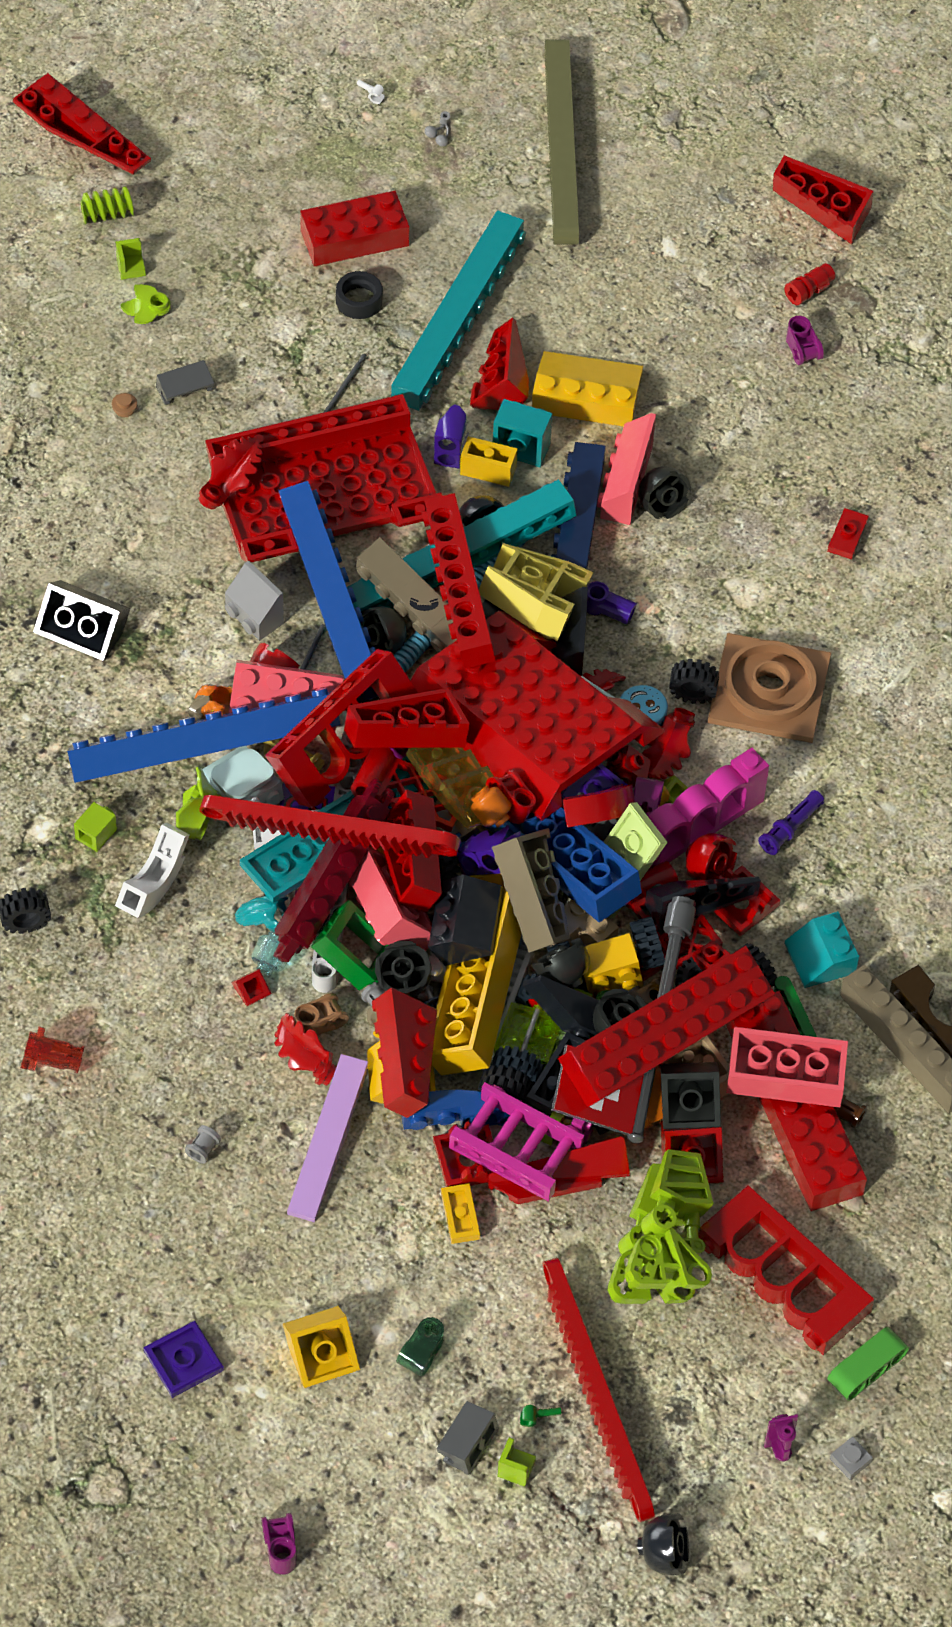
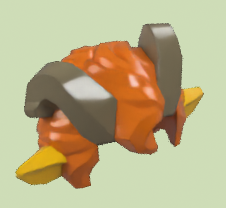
(210, 699)

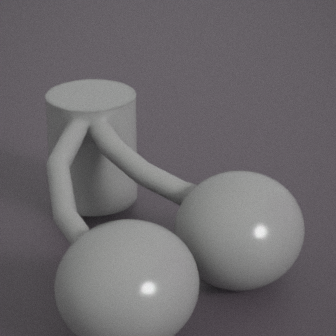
(431, 131)

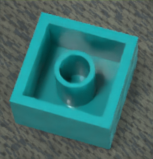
(523, 429)

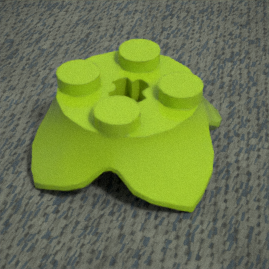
(188, 816)

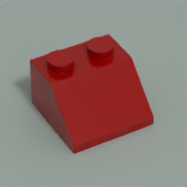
(698, 1140)

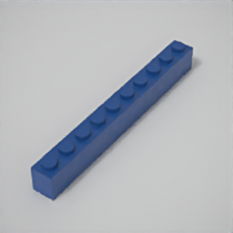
(328, 579)
(191, 737)

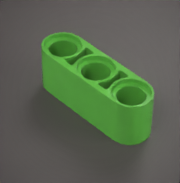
(868, 1363)

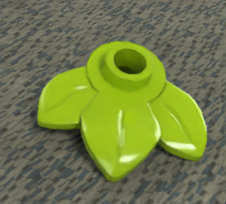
(147, 304)

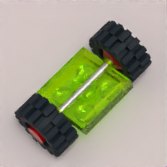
(526, 1036)

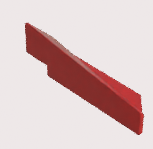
(577, 1172)

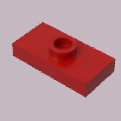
(848, 533)

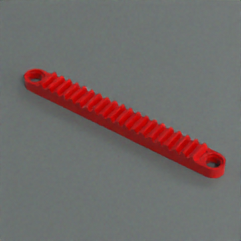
(330, 826)
(597, 1391)

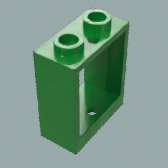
(338, 955)

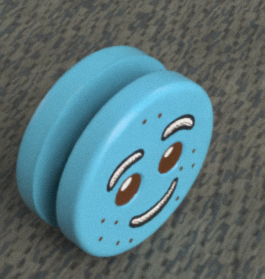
(649, 701)

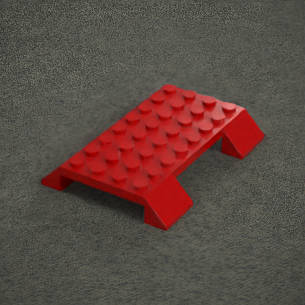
(354, 456)
(534, 712)

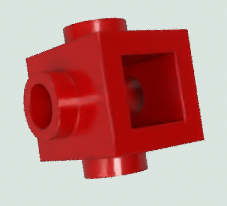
(629, 764)

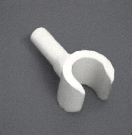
(375, 92)

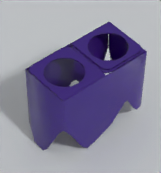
(452, 427)
(472, 851)

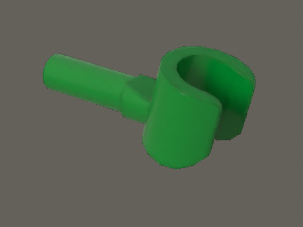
(530, 1413)

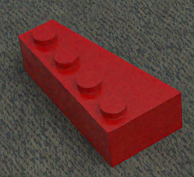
(824, 196)
(408, 721)
(414, 877)
(406, 1050)

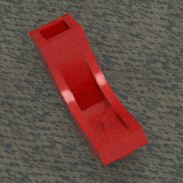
(598, 805)

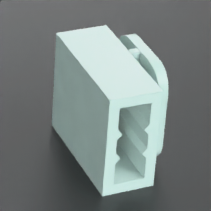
(245, 776)

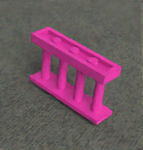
(516, 1168)

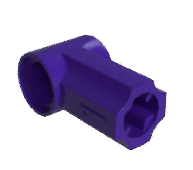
(609, 603)

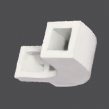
(149, 886)

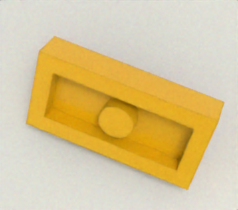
(460, 1213)

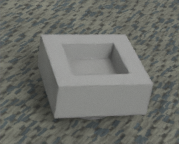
(851, 1458)

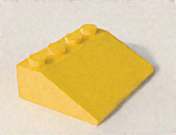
(587, 388)

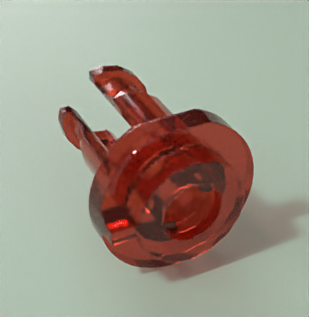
(50, 1052)

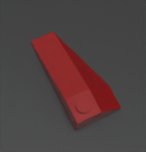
(504, 371)

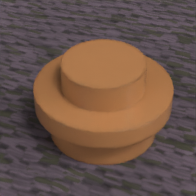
(124, 404)

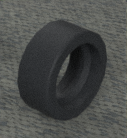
(355, 280)

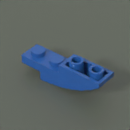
(450, 1106)

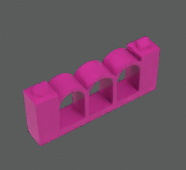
(711, 806)

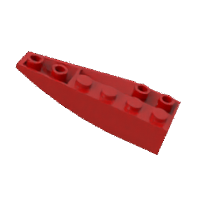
(76, 122)

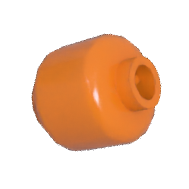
(491, 806)

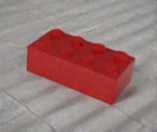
(354, 228)

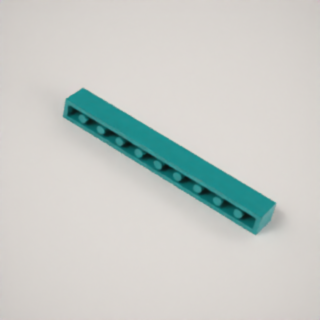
(458, 309)
(508, 525)

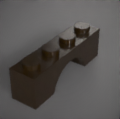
(914, 992)

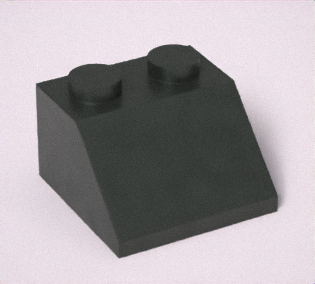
(690, 1095)

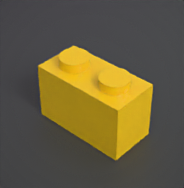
(488, 461)

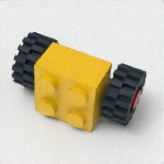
(615, 959)

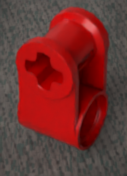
(517, 793)

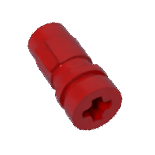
(812, 282)

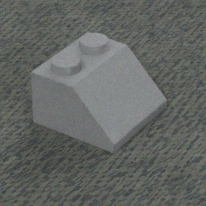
(254, 602)

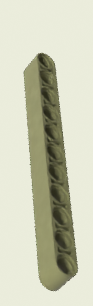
(561, 142)

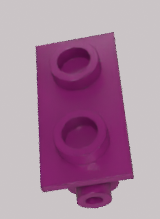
(781, 1435)

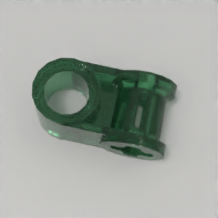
(421, 1350)

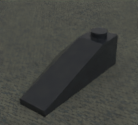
(707, 895)

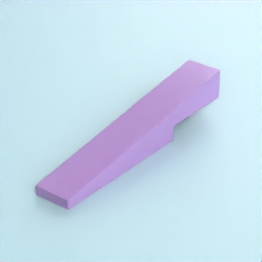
(328, 1137)

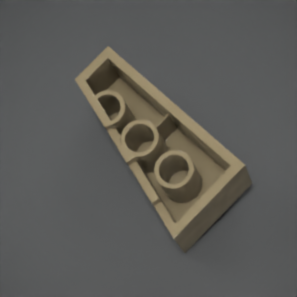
(533, 889)

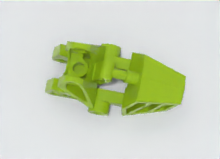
(669, 1197)

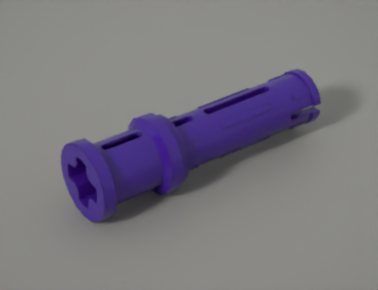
(784, 829)

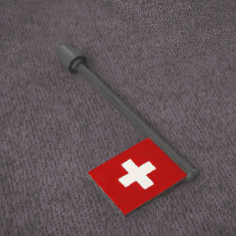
(628, 1106)

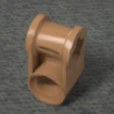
(322, 1013)

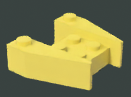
(532, 587)

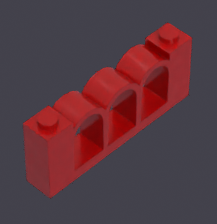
(288, 755)
(820, 1328)

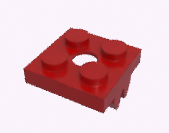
(759, 906)
(452, 1170)

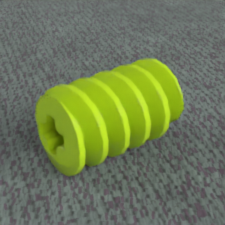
(106, 204)

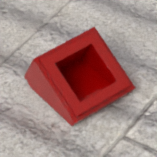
(251, 987)

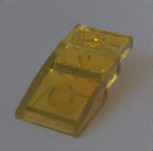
(452, 777)

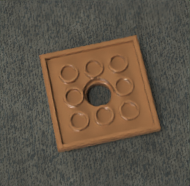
(778, 712)

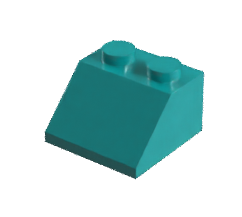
(822, 950)

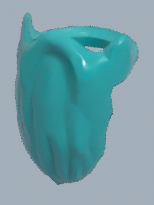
(260, 911)

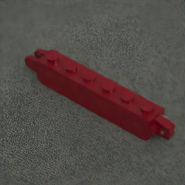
(327, 878)

